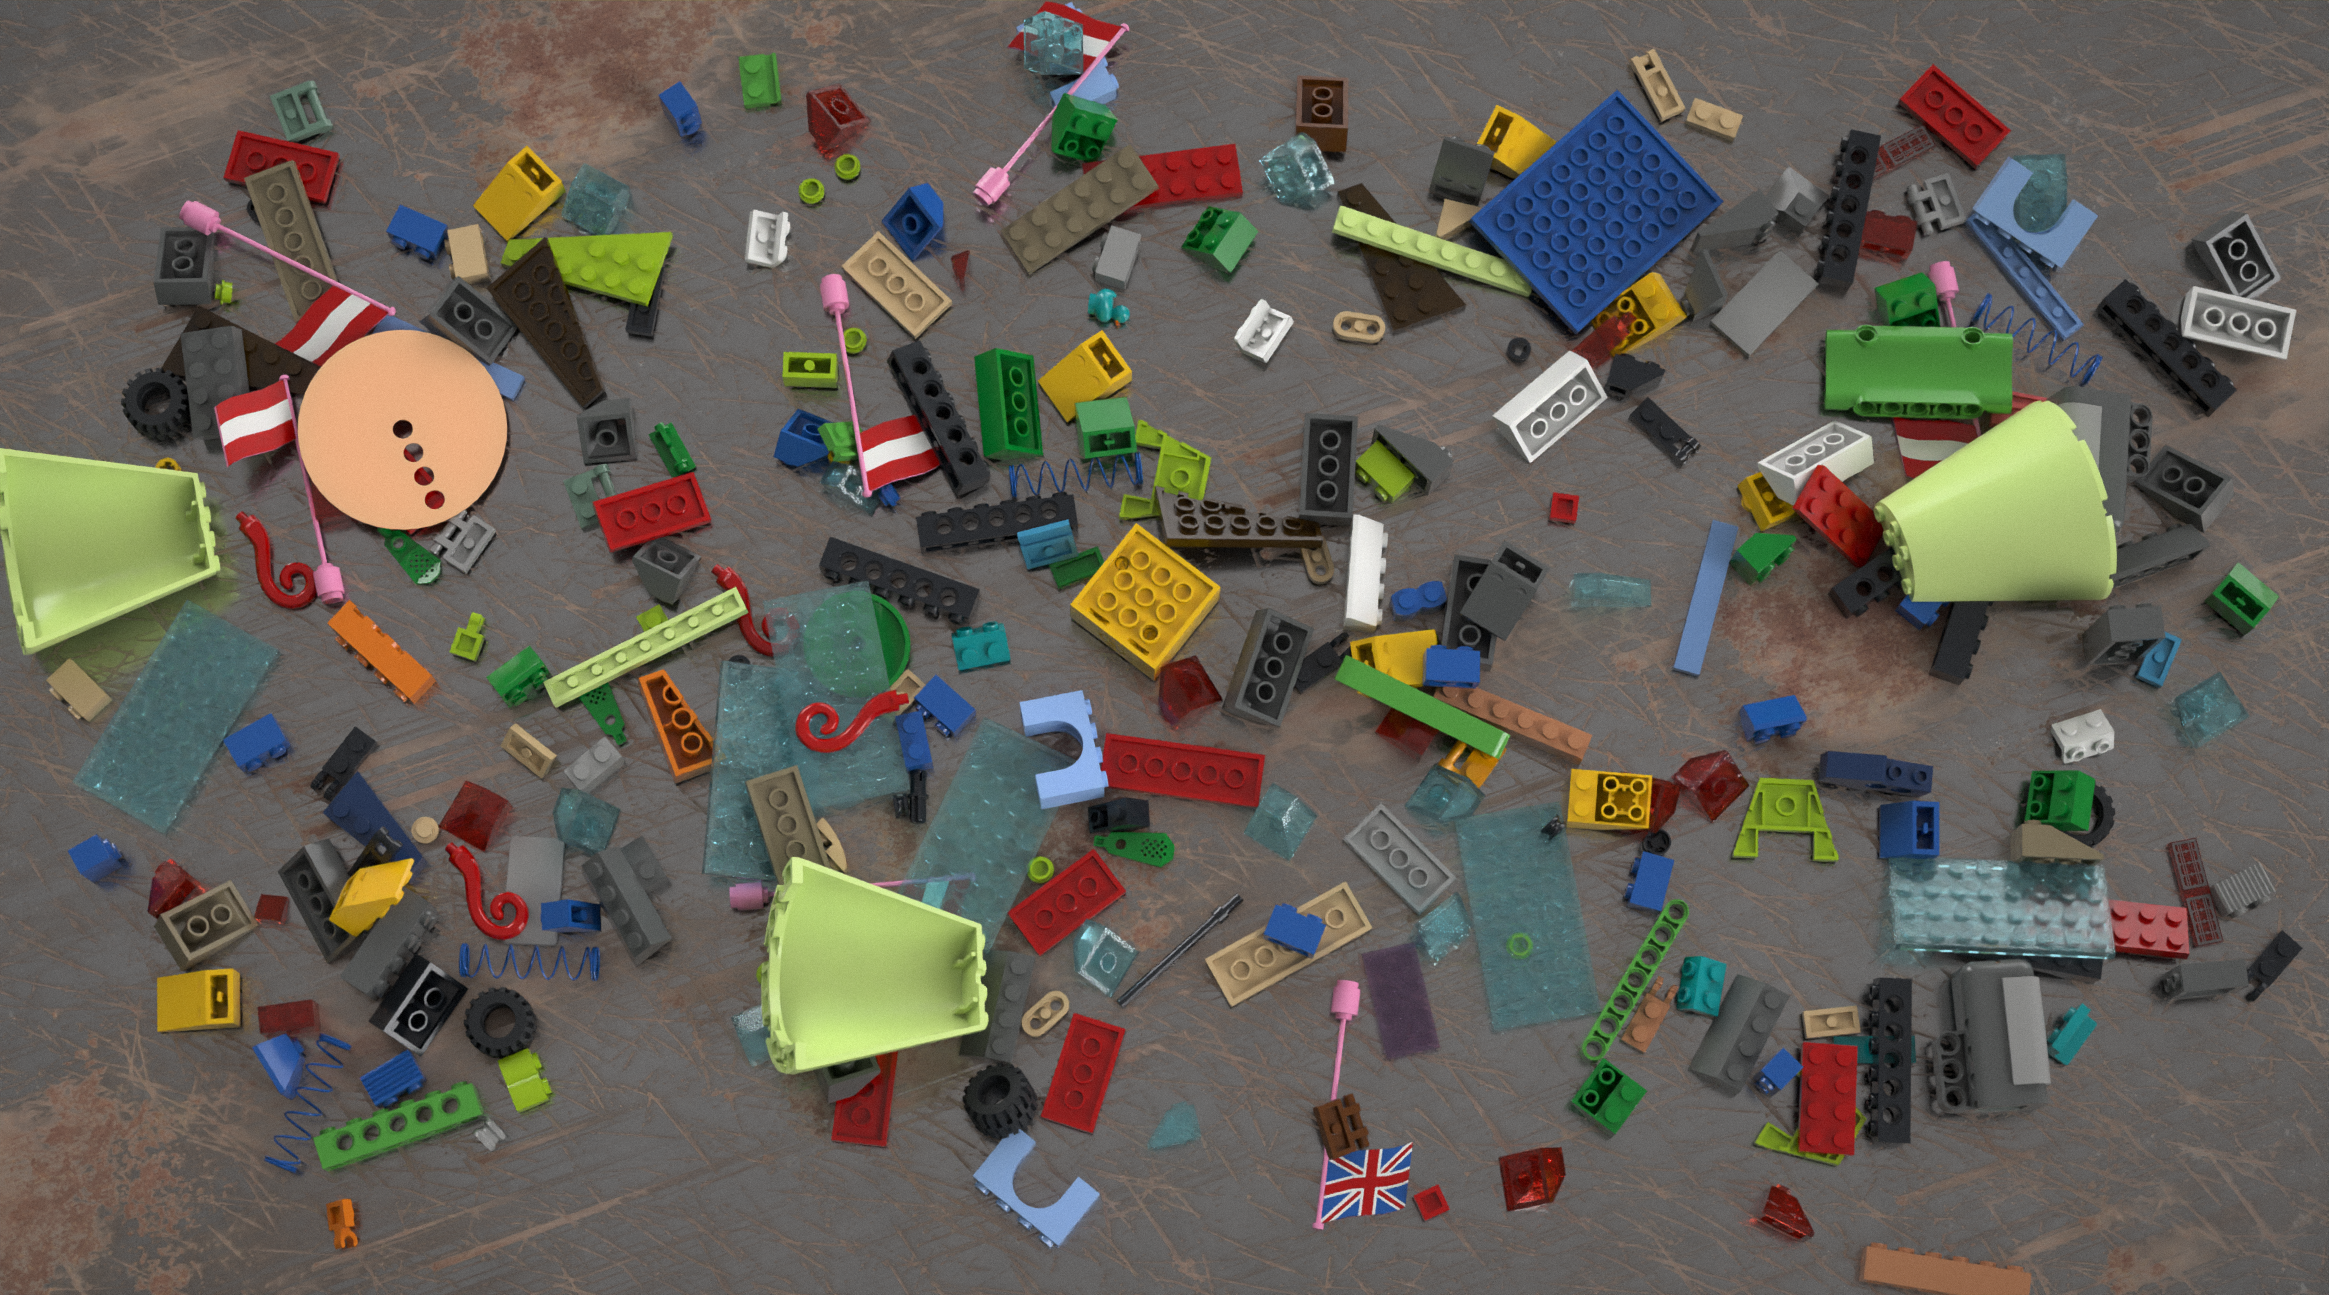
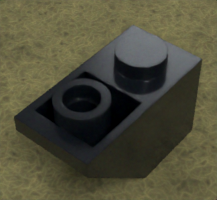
(1632, 376)
(1119, 816)

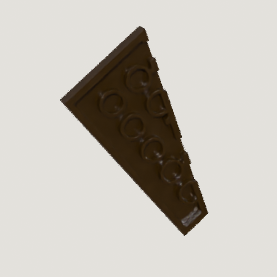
(1406, 287)
(541, 308)
(263, 358)
(1226, 524)

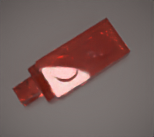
(1605, 338)

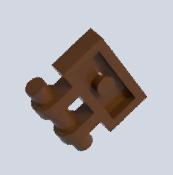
(1335, 1127)

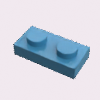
(2158, 661)

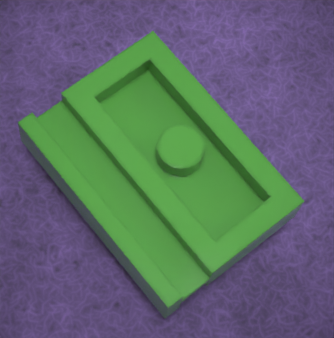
(760, 80)
(840, 439)

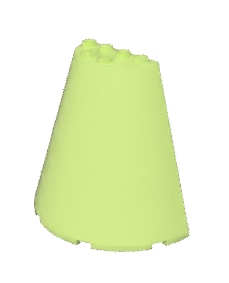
(2006, 518)
(96, 540)
(863, 971)

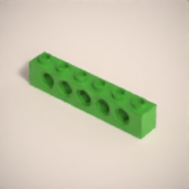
(468, 1110)

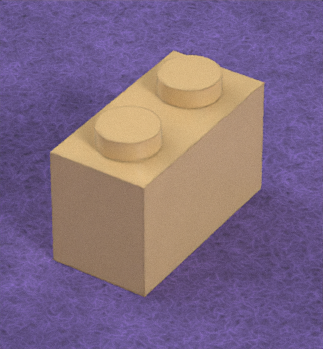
(468, 254)
(78, 690)

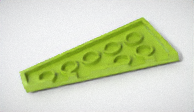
(605, 264)

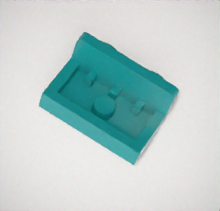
(980, 645)
(1701, 985)
(2072, 1034)

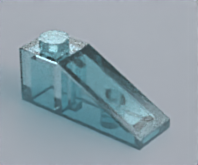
(1609, 590)

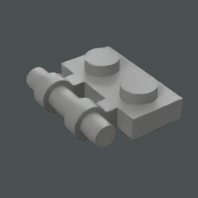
(1943, 200)
(468, 544)

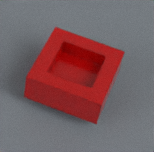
(1564, 507)
(1431, 1202)

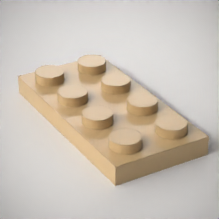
(896, 285)

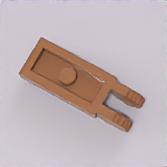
(1648, 1017)

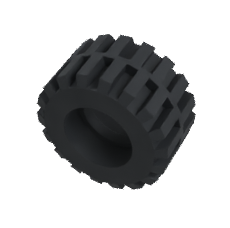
(142, 390)
(484, 1006)
(1010, 1113)

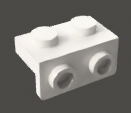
(766, 238)
(1262, 331)
(2083, 736)

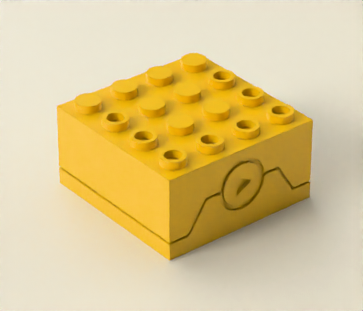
(1145, 601)

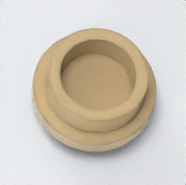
(425, 830)

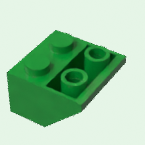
(1081, 128)
(1220, 238)
(1908, 302)
(1105, 427)
(1759, 555)
(2242, 599)
(519, 677)
(2061, 799)
(1608, 1097)

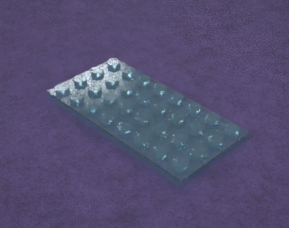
(833, 655)
(176, 717)
(747, 744)
(985, 830)
(2000, 907)
(1526, 917)

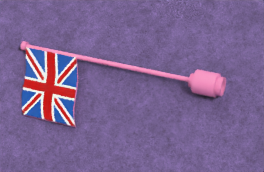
(1365, 1179)

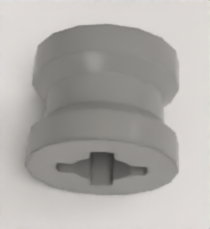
(489, 1134)

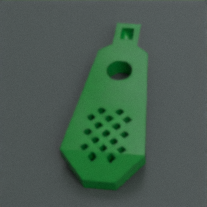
(408, 553)
(605, 709)
(1134, 846)

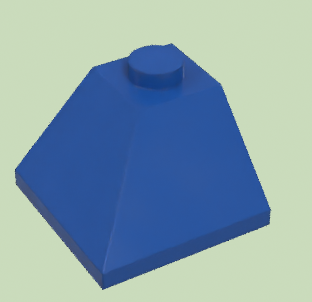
(915, 219)
(800, 439)
(282, 1062)

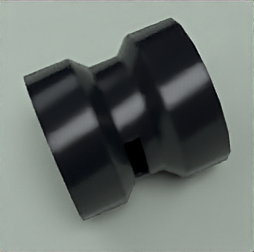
(1658, 840)

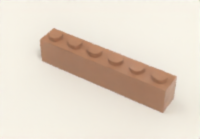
(1519, 722)
(1939, 1275)

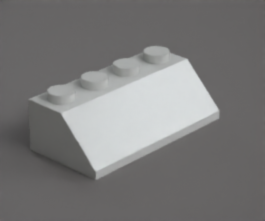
(2237, 322)
(1550, 406)
(1833, 445)
(1363, 575)

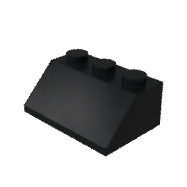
(418, 1004)

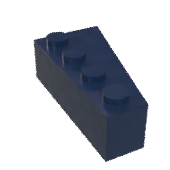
(362, 814)

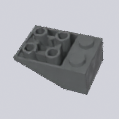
(1462, 170)
(1504, 590)

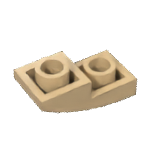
(835, 852)

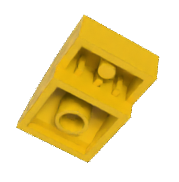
(1768, 508)

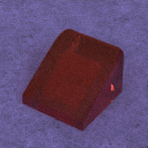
(960, 265)
(271, 909)

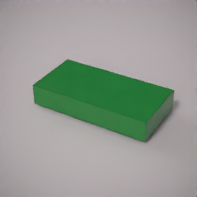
(1076, 569)

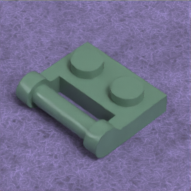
(293, 115)
(583, 493)

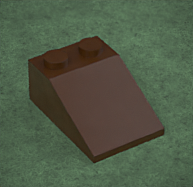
(1323, 111)

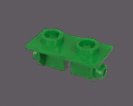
(671, 449)

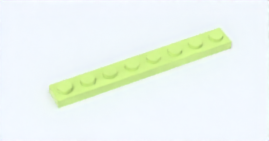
(1429, 250)
(645, 647)

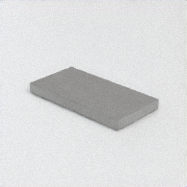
(1763, 303)
(1399, 859)
(537, 877)

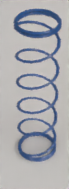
(1988, 299)
(1139, 475)
(464, 960)
(285, 1164)

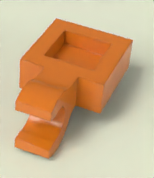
(340, 1219)

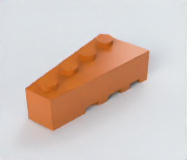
(381, 652)
(677, 727)

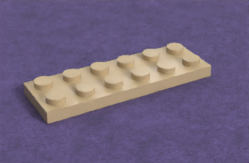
(1258, 963)

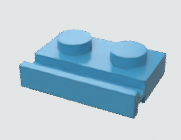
(1047, 544)

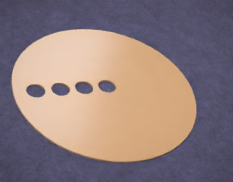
(393, 378)

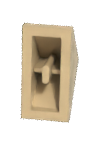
(1455, 218)

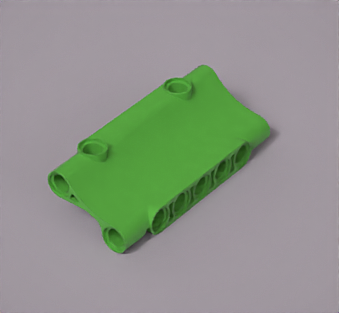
(1918, 371)

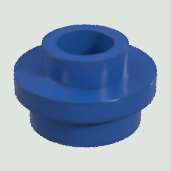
(889, 495)

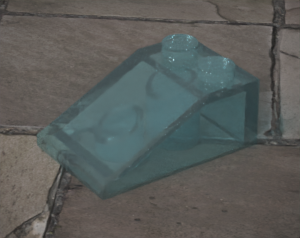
(2044, 194)
(1442, 928)

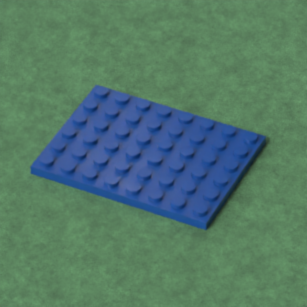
(1596, 211)

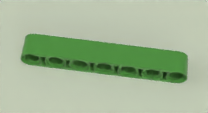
(1422, 707)
(1643, 972)

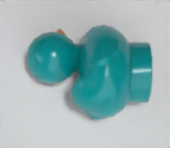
(1102, 307)

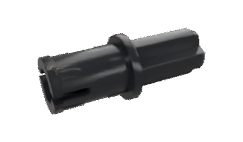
(918, 796)

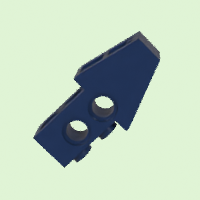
(1875, 773)

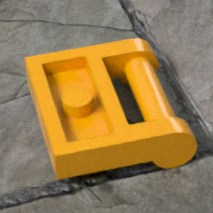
(1476, 767)

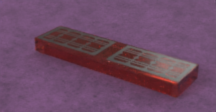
(1899, 152)
(2195, 892)

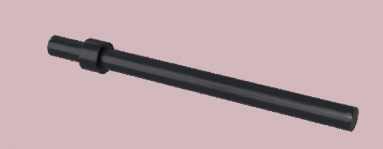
(1219, 915)

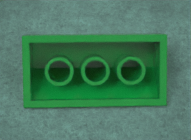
(1008, 405)

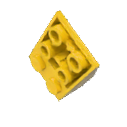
(1514, 141)
(519, 194)
(1652, 306)
(1086, 374)
(1396, 654)
(1608, 800)
(370, 895)
(198, 1000)

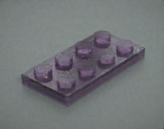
(1400, 1001)

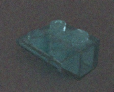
(1053, 45)
(1297, 169)
(596, 201)
(2209, 710)

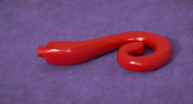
(258, 536)
(729, 579)
(878, 705)
(467, 865)

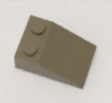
(2049, 845)
(205, 925)

